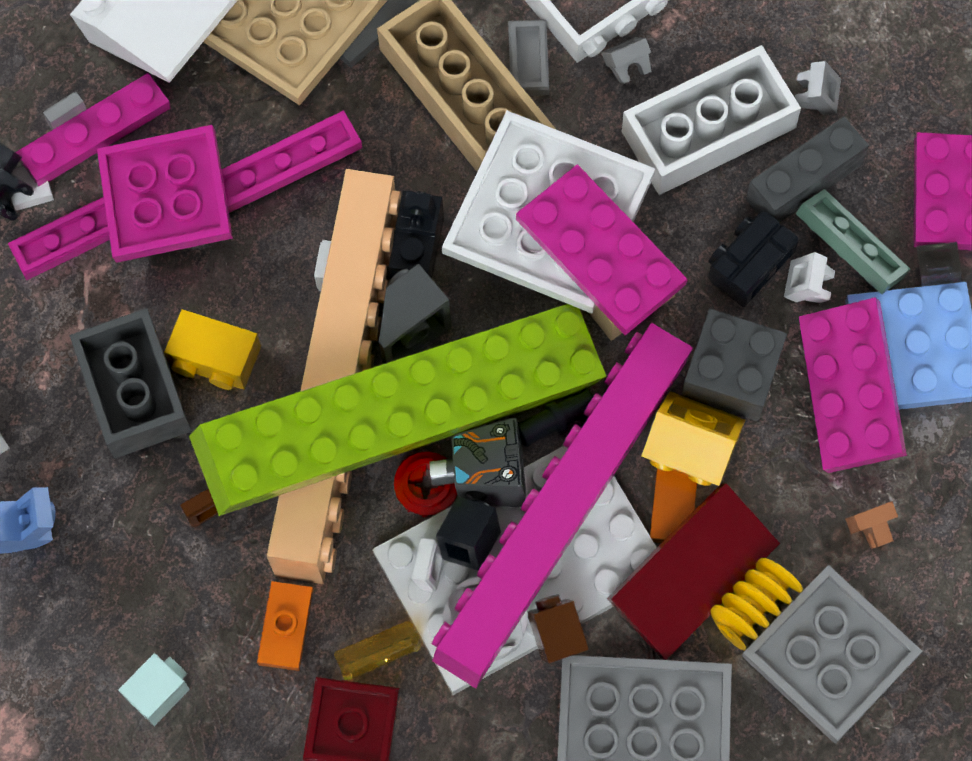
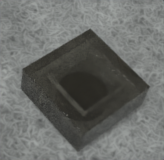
(939, 264)

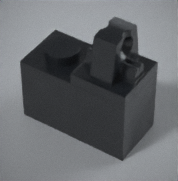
(417, 232)

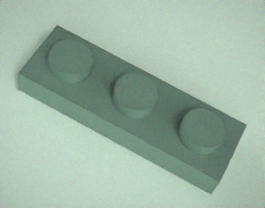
(852, 241)

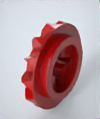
(411, 497)

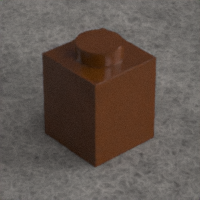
(557, 628)

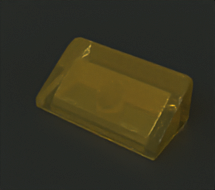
(378, 650)

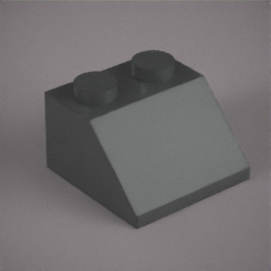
(412, 314)

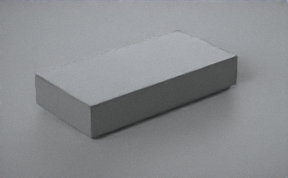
(529, 55)

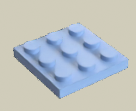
(928, 342)

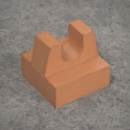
(874, 524)

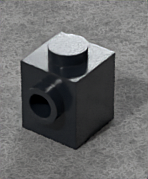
(468, 533)

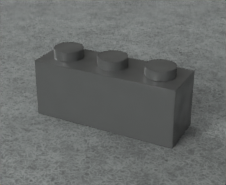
(808, 170)

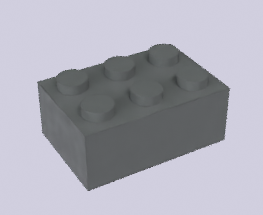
(130, 383)

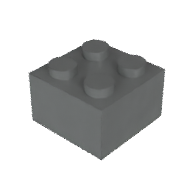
(733, 364)

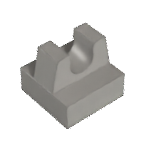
(624, 54)
(822, 90)

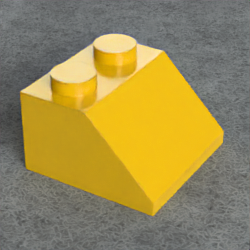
(692, 439)

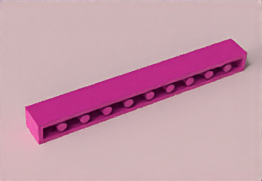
(560, 507)

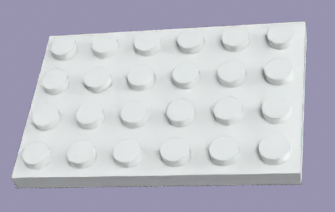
(589, 571)

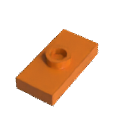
(285, 626)

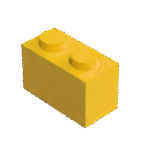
(212, 350)

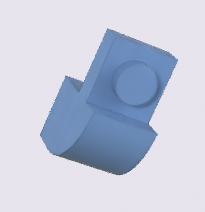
(27, 521)

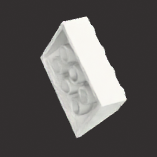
(150, 32)

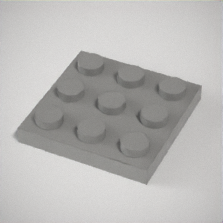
(832, 654)

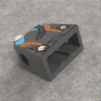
(485, 465)

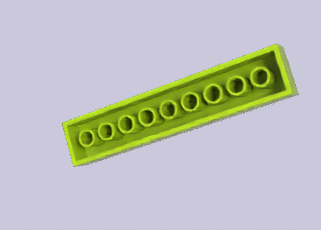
(395, 407)

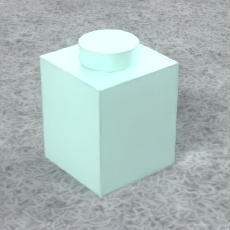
(155, 688)

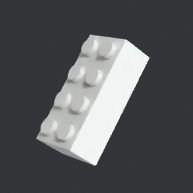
(711, 119)

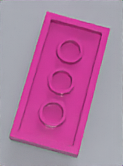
(601, 249)
(852, 386)

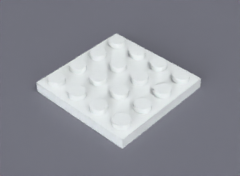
(515, 170)

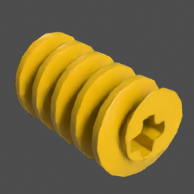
(753, 600)

